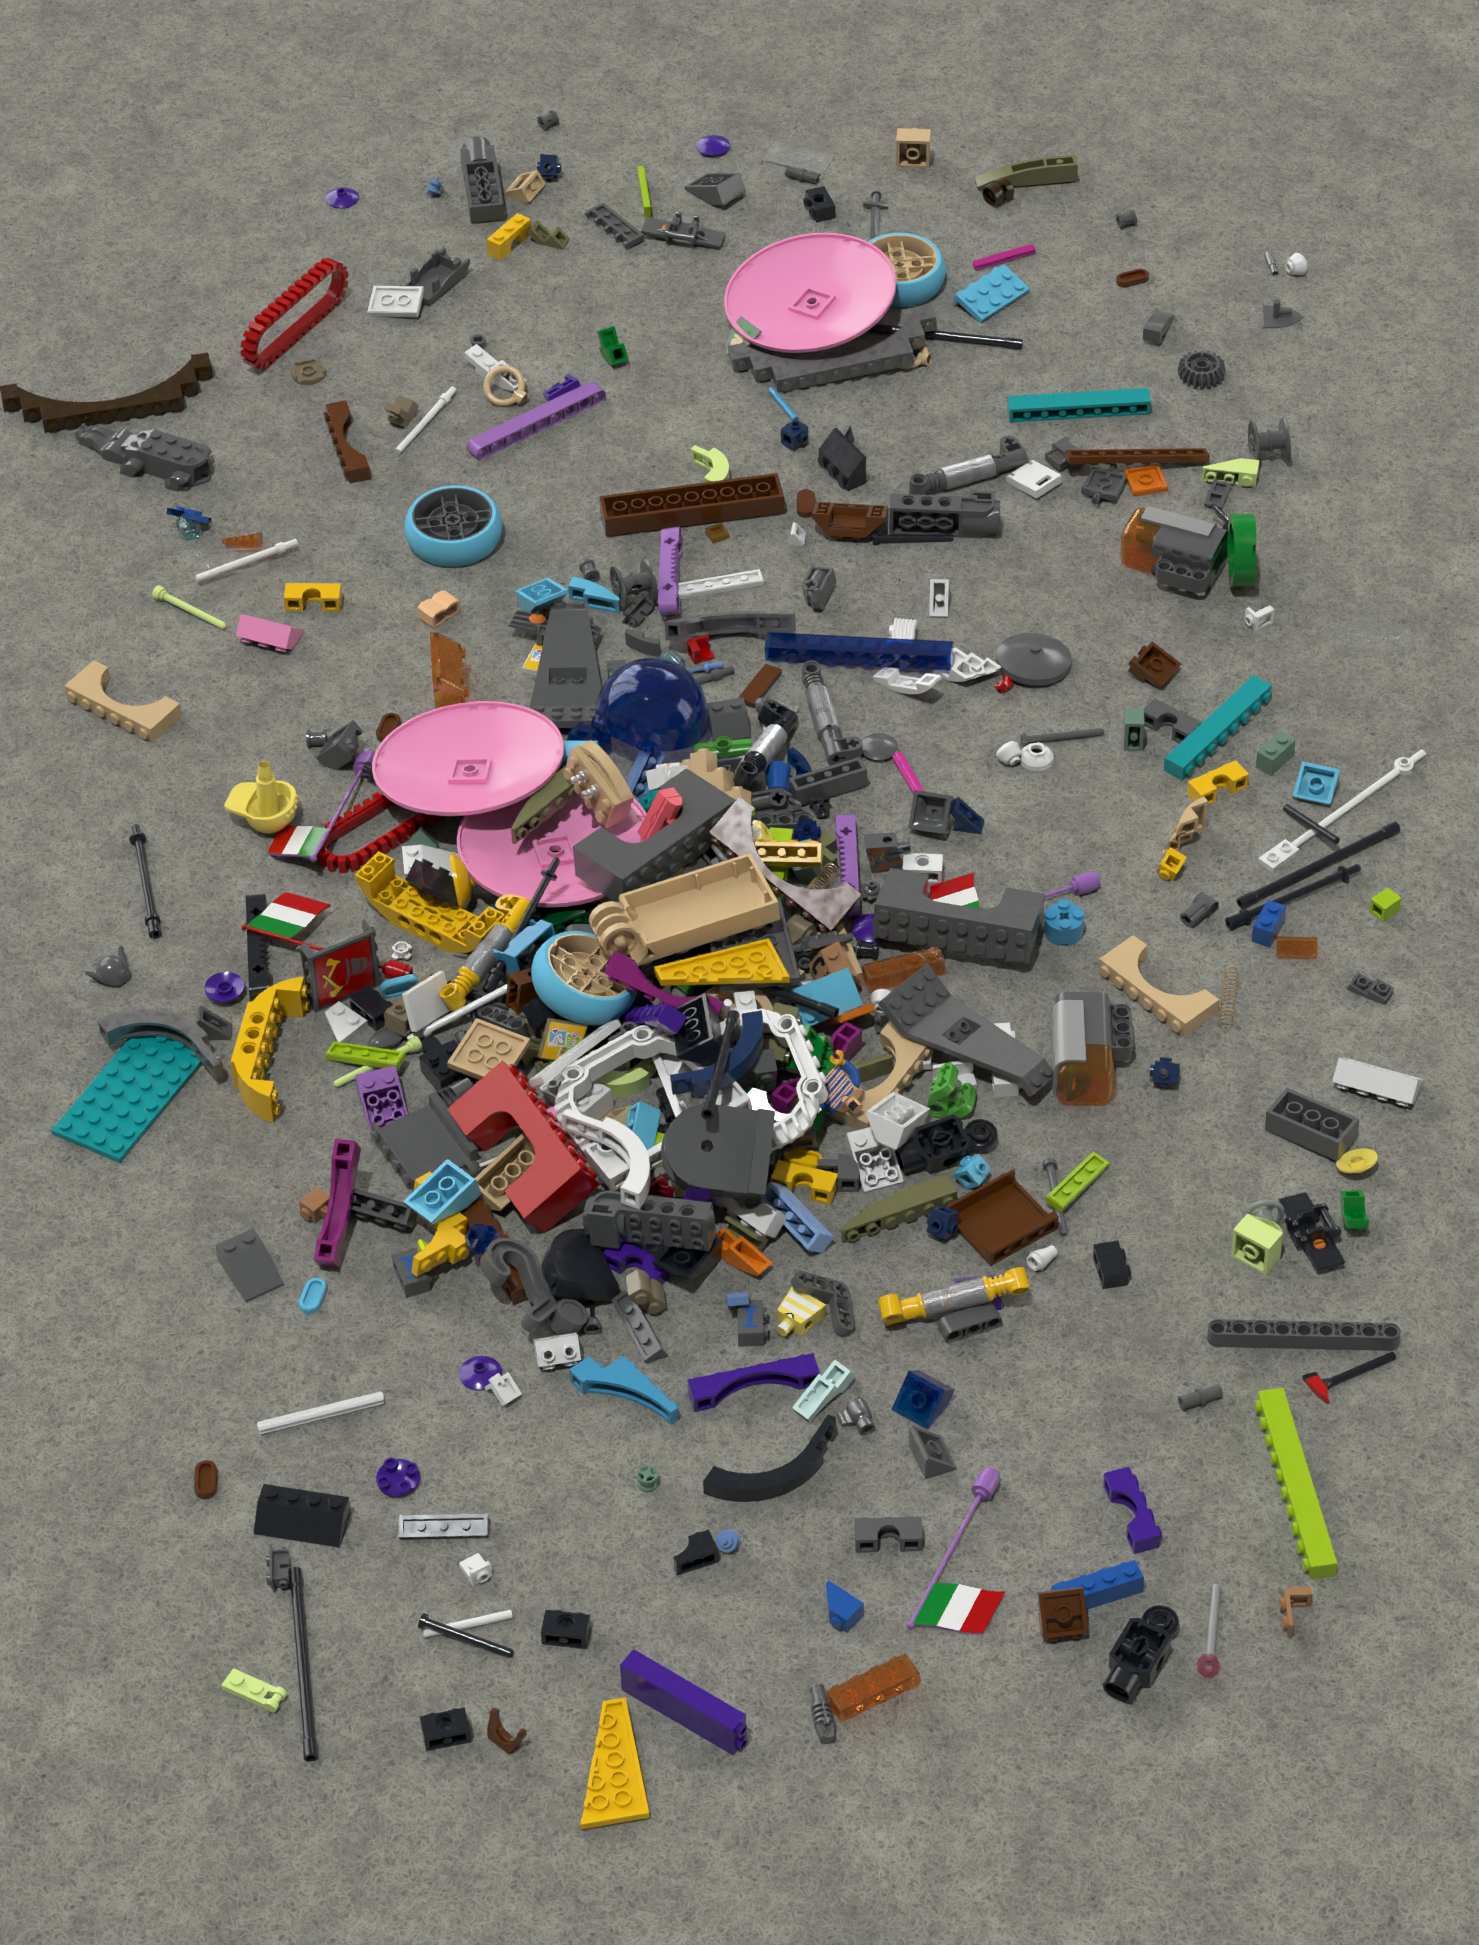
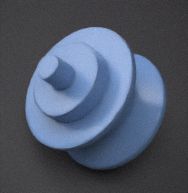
(434, 187)
(727, 1540)

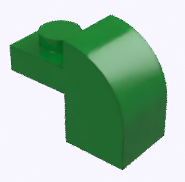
(610, 348)
(1353, 1210)

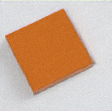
(1145, 480)
(851, 1014)

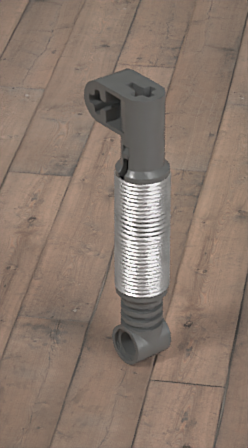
(1010, 457)
(825, 718)

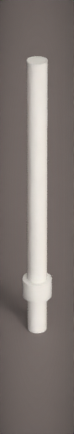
(443, 400)
(278, 548)
(427, 1030)

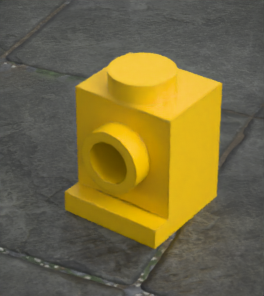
(1170, 864)

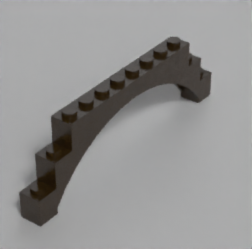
(64, 415)

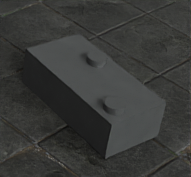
(1312, 1124)

